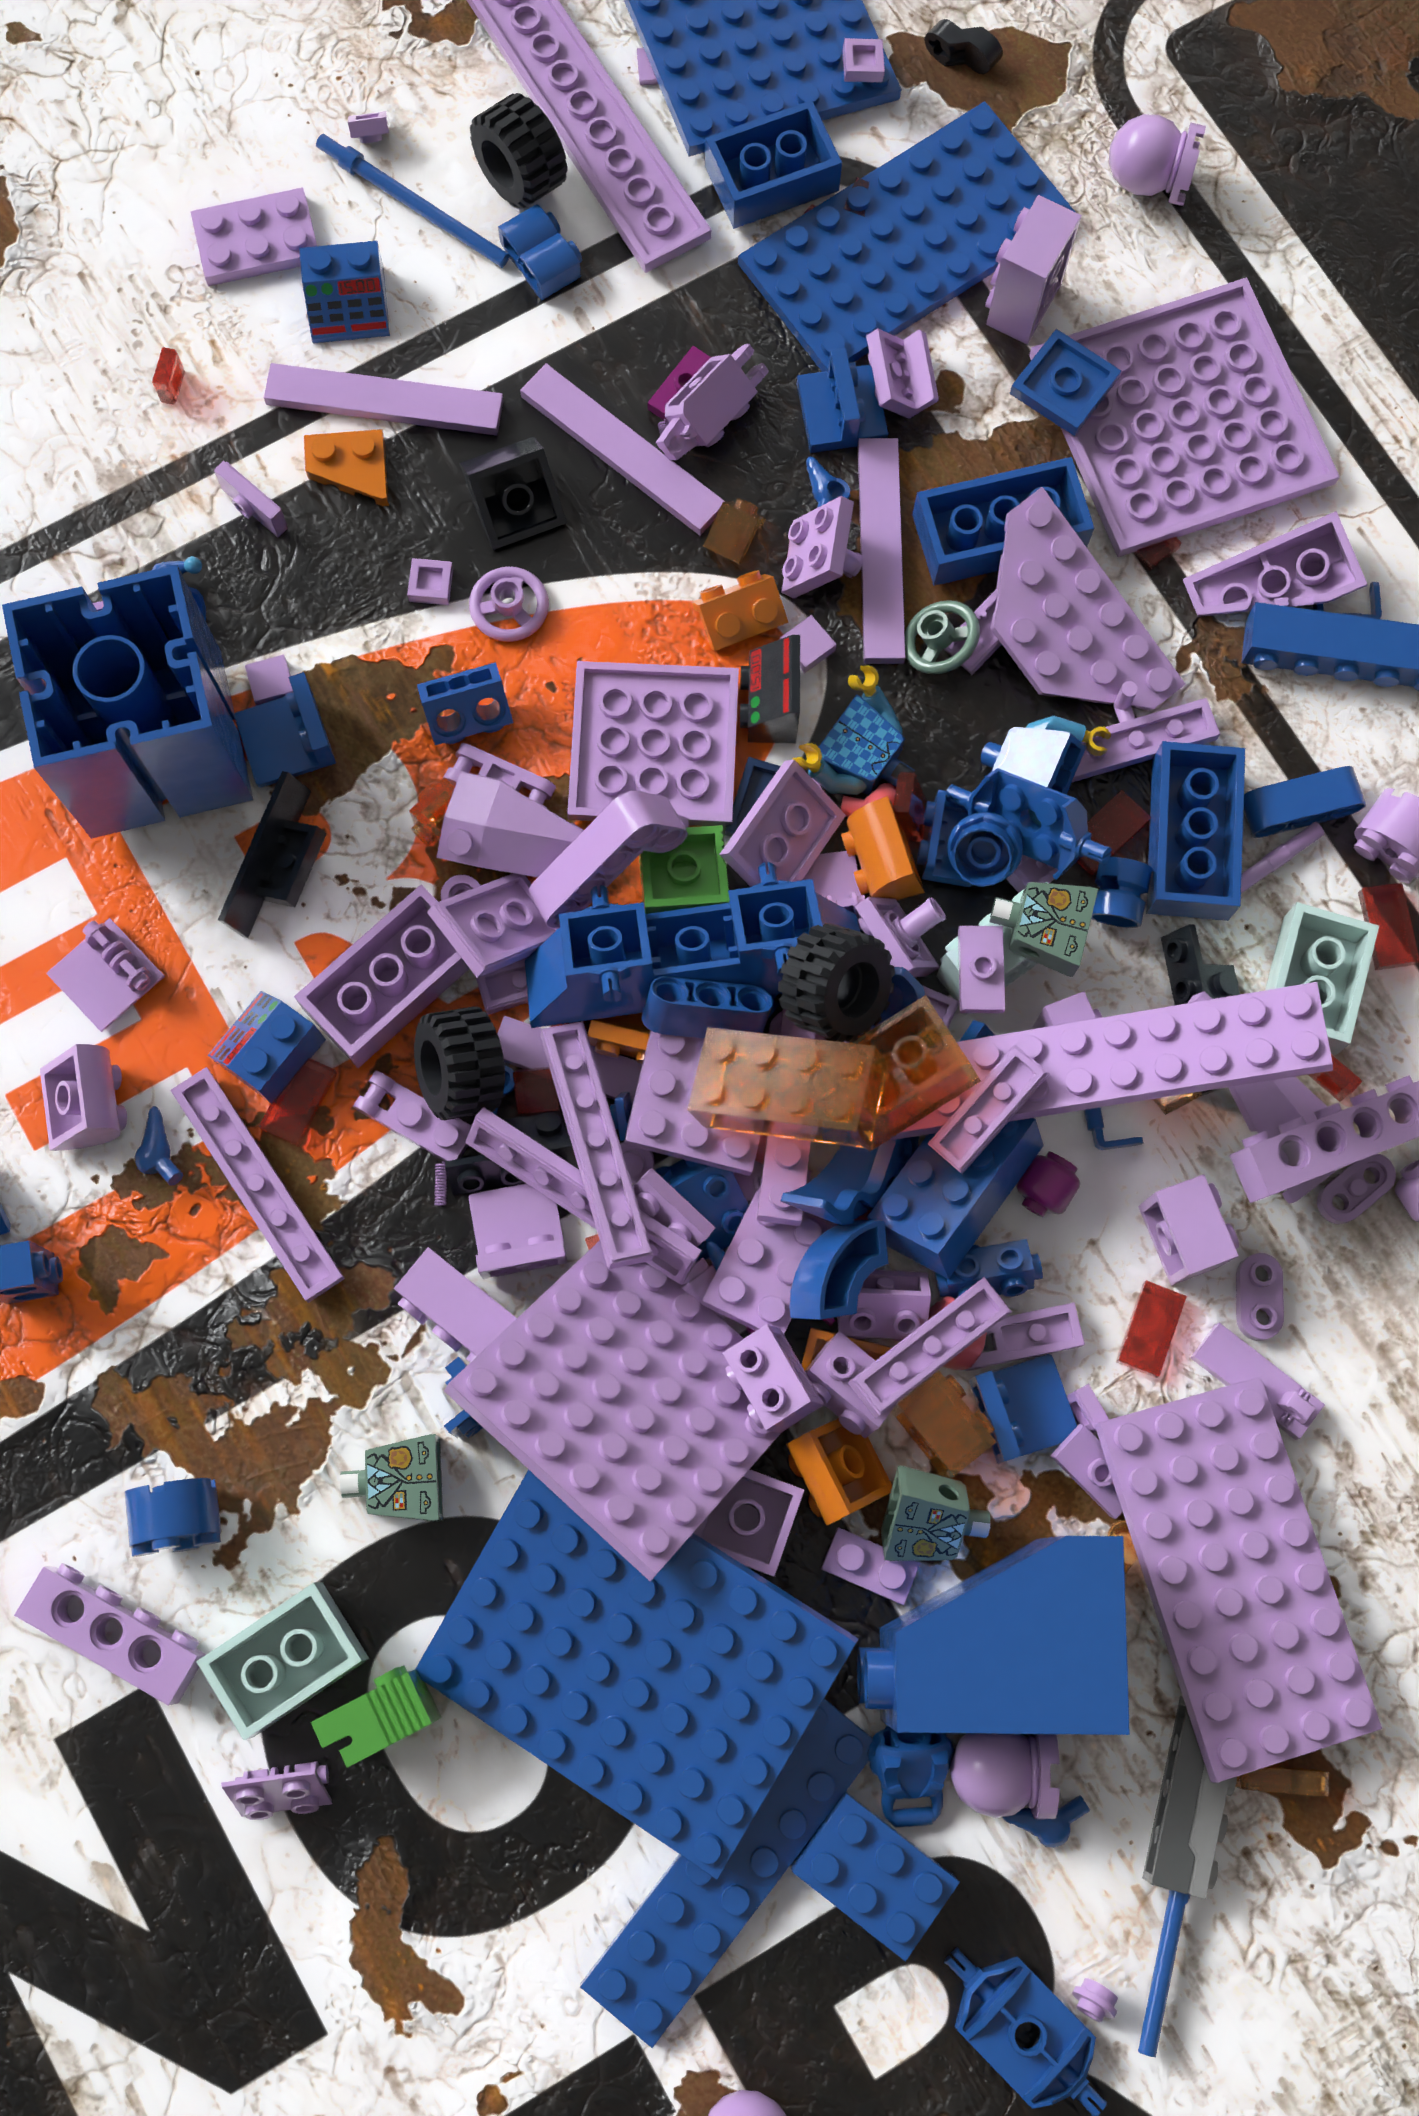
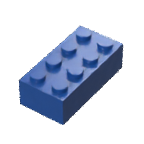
(965, 521)
(1196, 831)
(940, 1213)

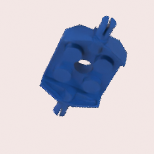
(1063, 819)
(991, 2010)

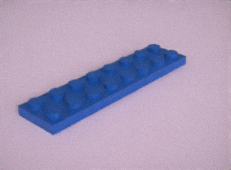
(695, 1917)

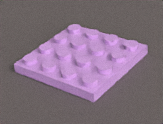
(654, 734)

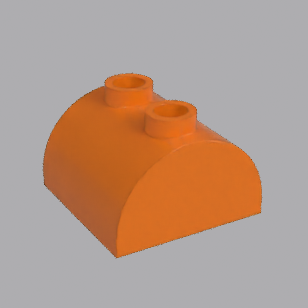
(882, 852)
(838, 1470)

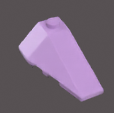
(1291, 570)

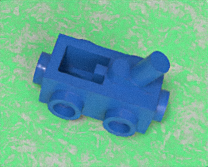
(1006, 1267)

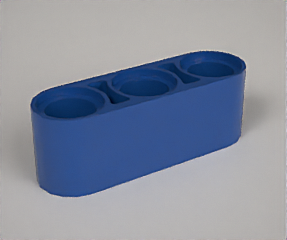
(1303, 801)
(691, 1005)

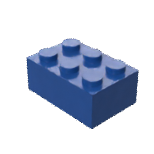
(772, 164)
(875, 1875)

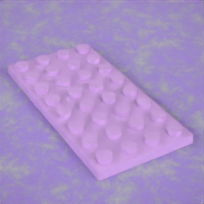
(1237, 1579)

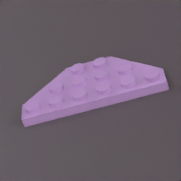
(1068, 618)

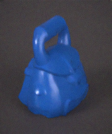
(910, 1769)

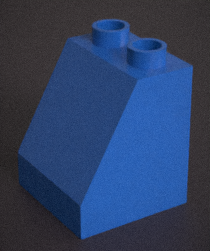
(1011, 1648)

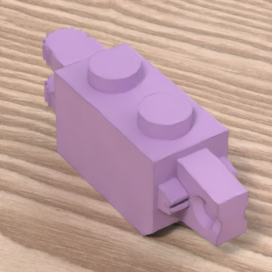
(710, 402)

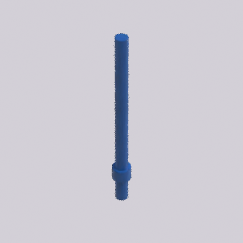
(354, 163)

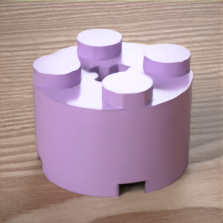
(1392, 834)

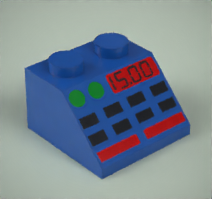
(344, 291)
(267, 1045)

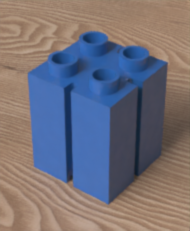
(127, 702)

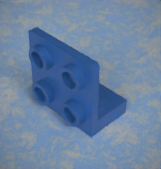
(285, 735)
(1024, 1407)

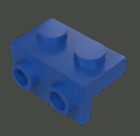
(933, 854)

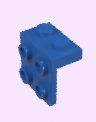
(713, 1194)

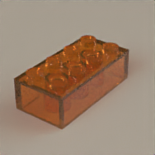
(788, 1087)

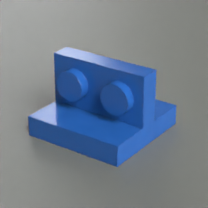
(840, 405)

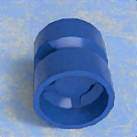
(1120, 892)

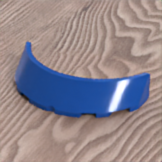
(854, 1175)

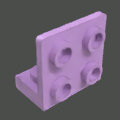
(516, 1231)

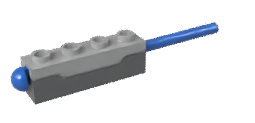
(1181, 1854)

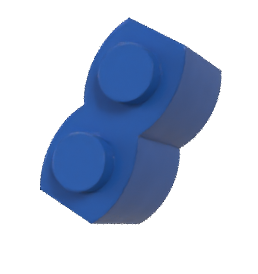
(540, 251)

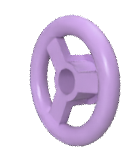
(508, 584)

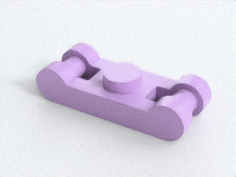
(499, 769)

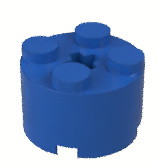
(173, 1516)

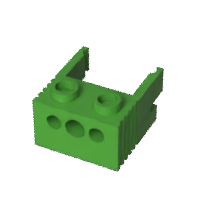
(686, 875)
(379, 1717)

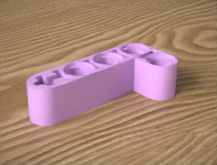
(604, 850)

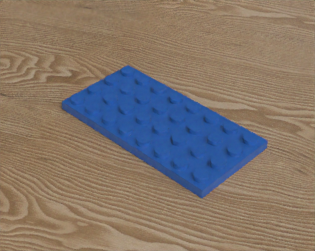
(924, 237)

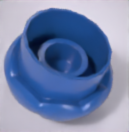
(984, 848)

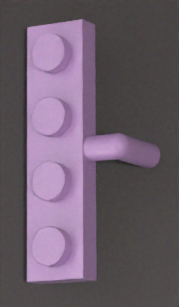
(1139, 738)

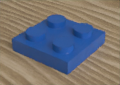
(1065, 382)

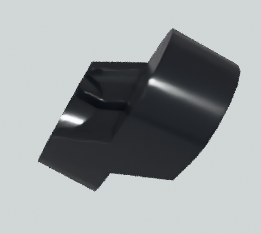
(966, 46)

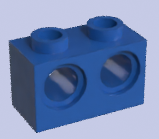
(462, 694)
(28, 1272)

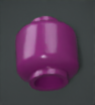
(1048, 1184)

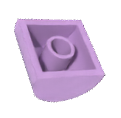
(82, 1098)

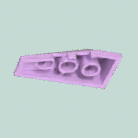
(501, 828)

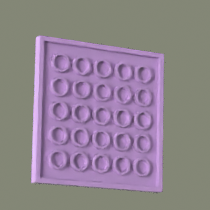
(1196, 421)
(619, 1404)

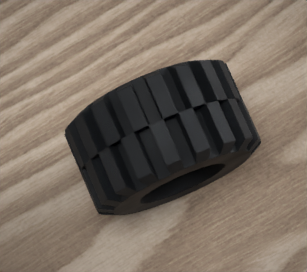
(518, 150)
(836, 982)
(459, 1062)

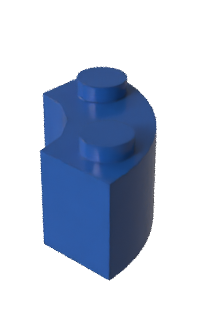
(836, 1268)

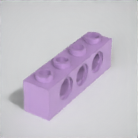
(47, 1611)

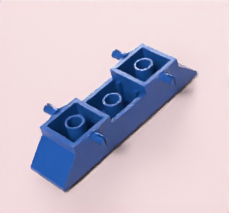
(611, 953)

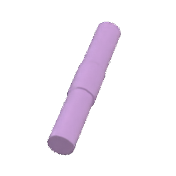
(1280, 855)

